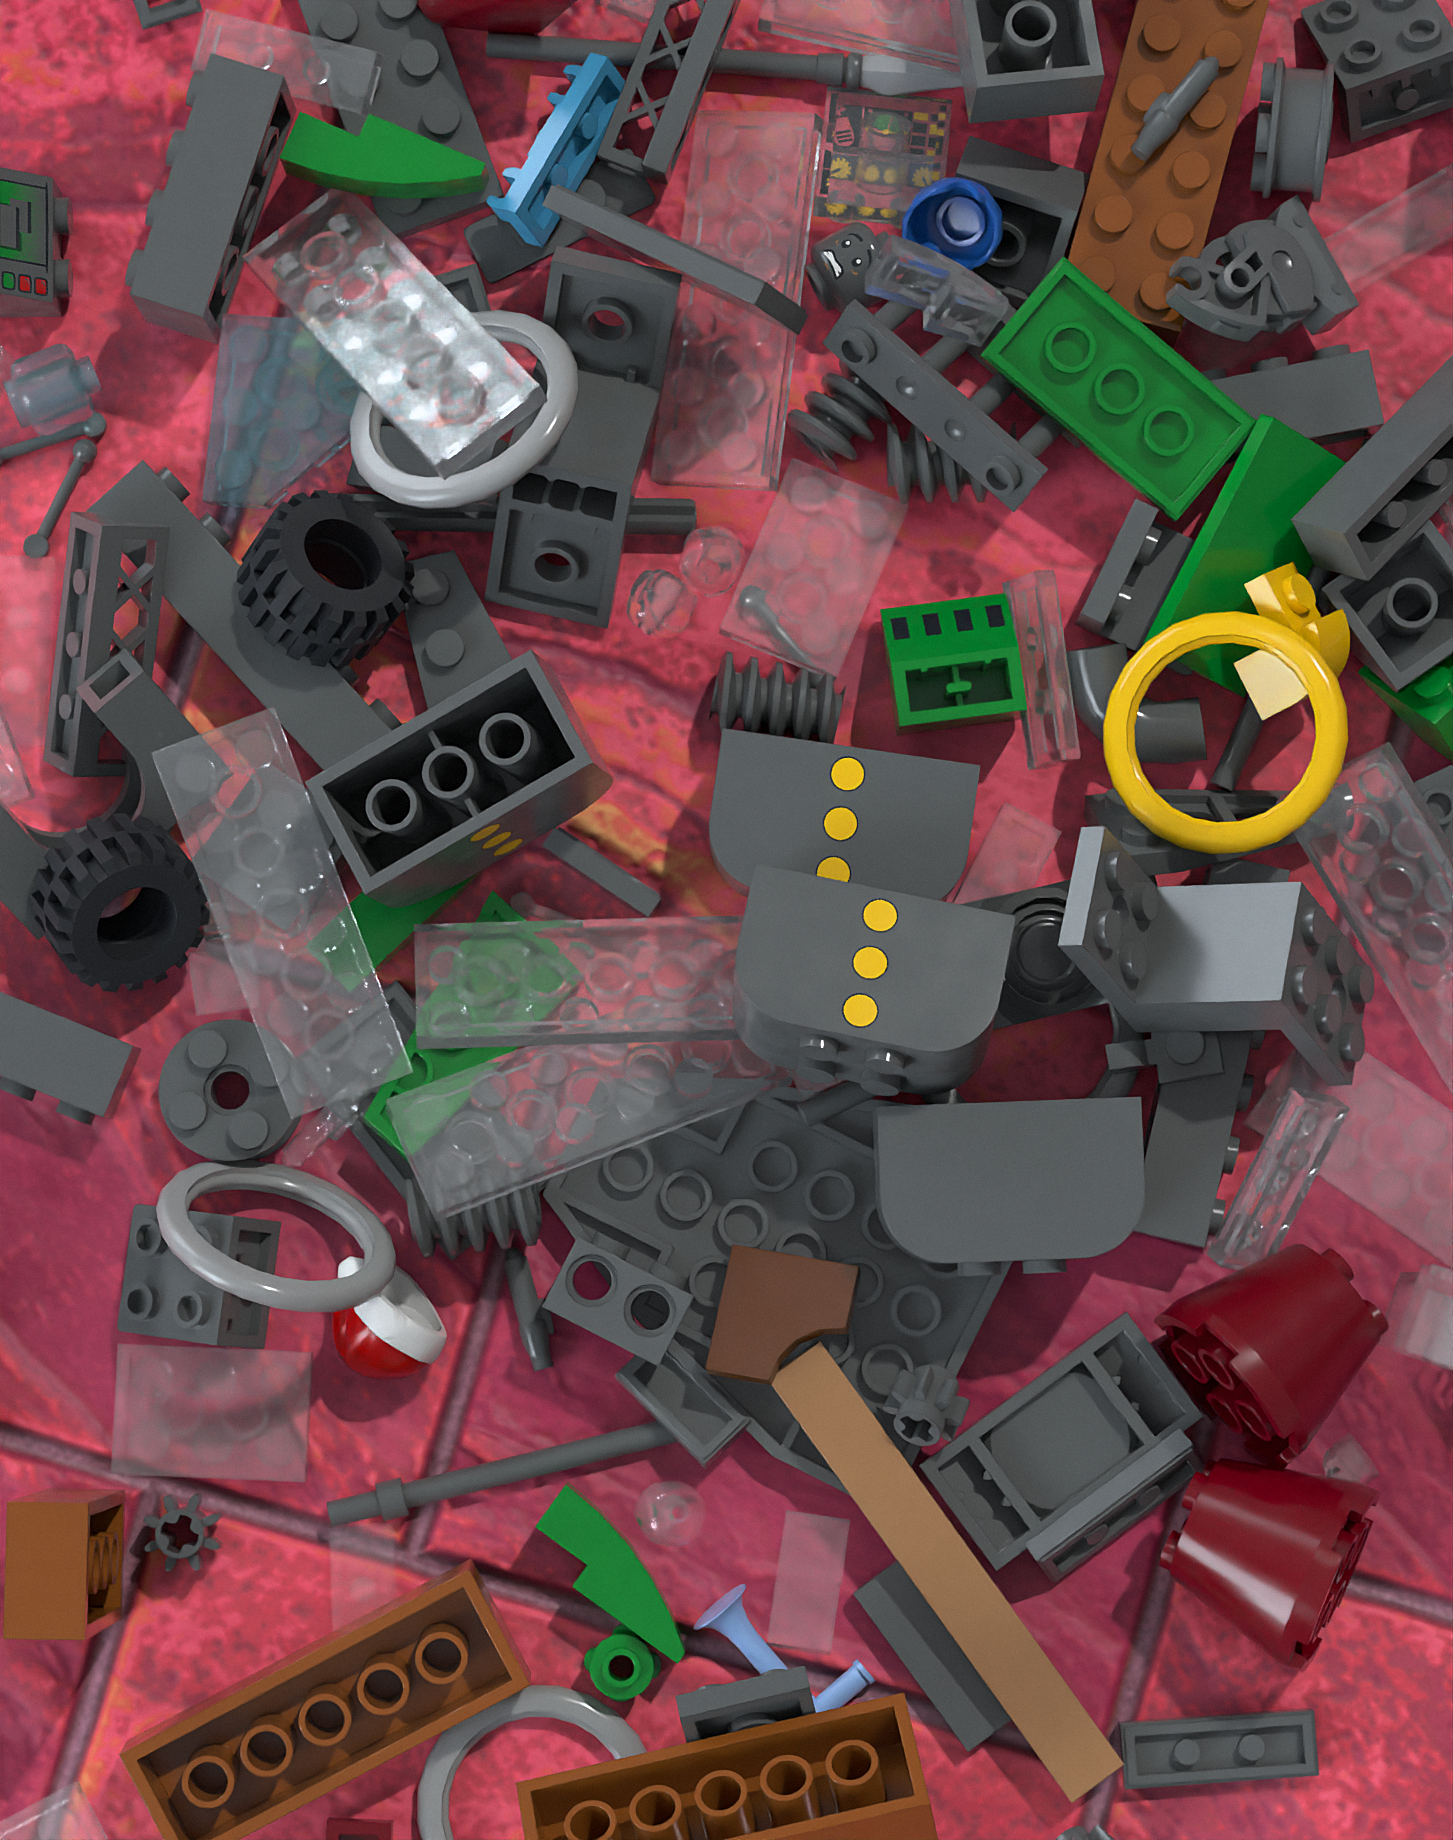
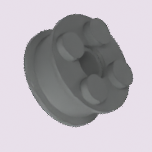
(1293, 129)
(190, 1099)

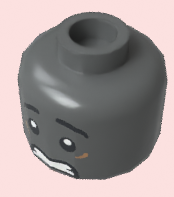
(841, 264)

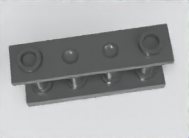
(938, 407)

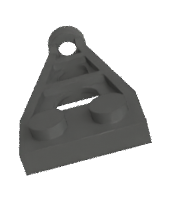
(1162, 857)

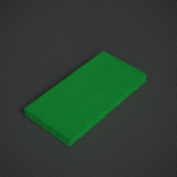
(1118, 389)
(1246, 538)

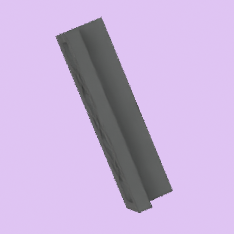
(686, 93)
(87, 632)

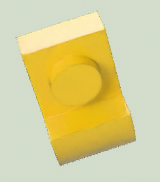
(1290, 601)

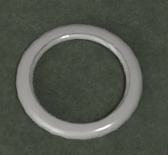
(508, 466)
(263, 1287)
(532, 1701)

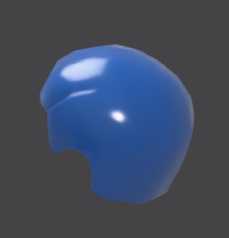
(955, 220)

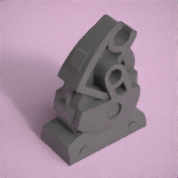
(1269, 282)

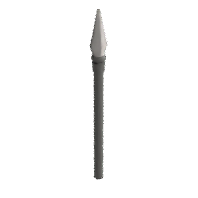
(871, 72)

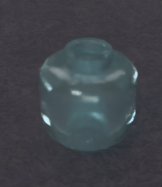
(52, 389)

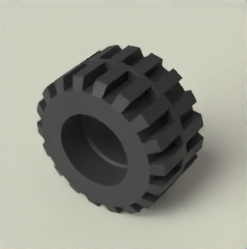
(302, 607)
(95, 870)

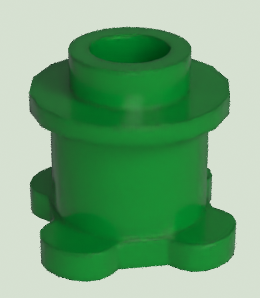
(622, 1642)

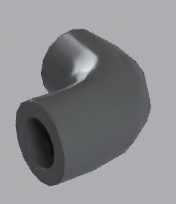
(1163, 729)

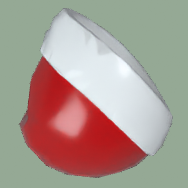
(389, 1333)

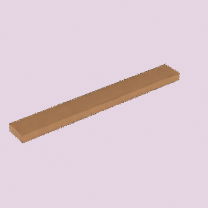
(945, 1571)

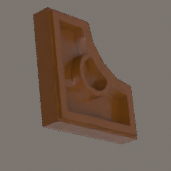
(774, 1306)

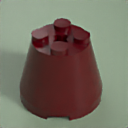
(1273, 1347)
(1270, 1551)

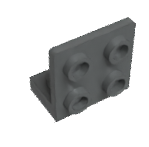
(1387, 58)
(1136, 581)
(175, 1303)

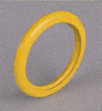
(1300, 803)

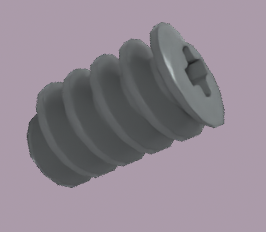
(838, 416)
(928, 466)
(775, 701)
(501, 1216)

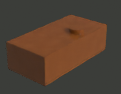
(63, 1563)

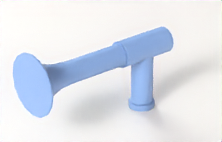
(730, 1619)

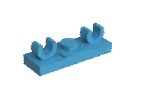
(561, 148)

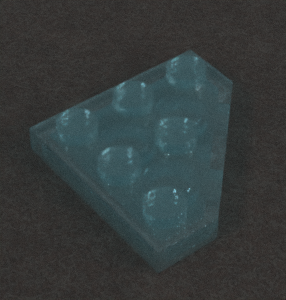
(273, 411)

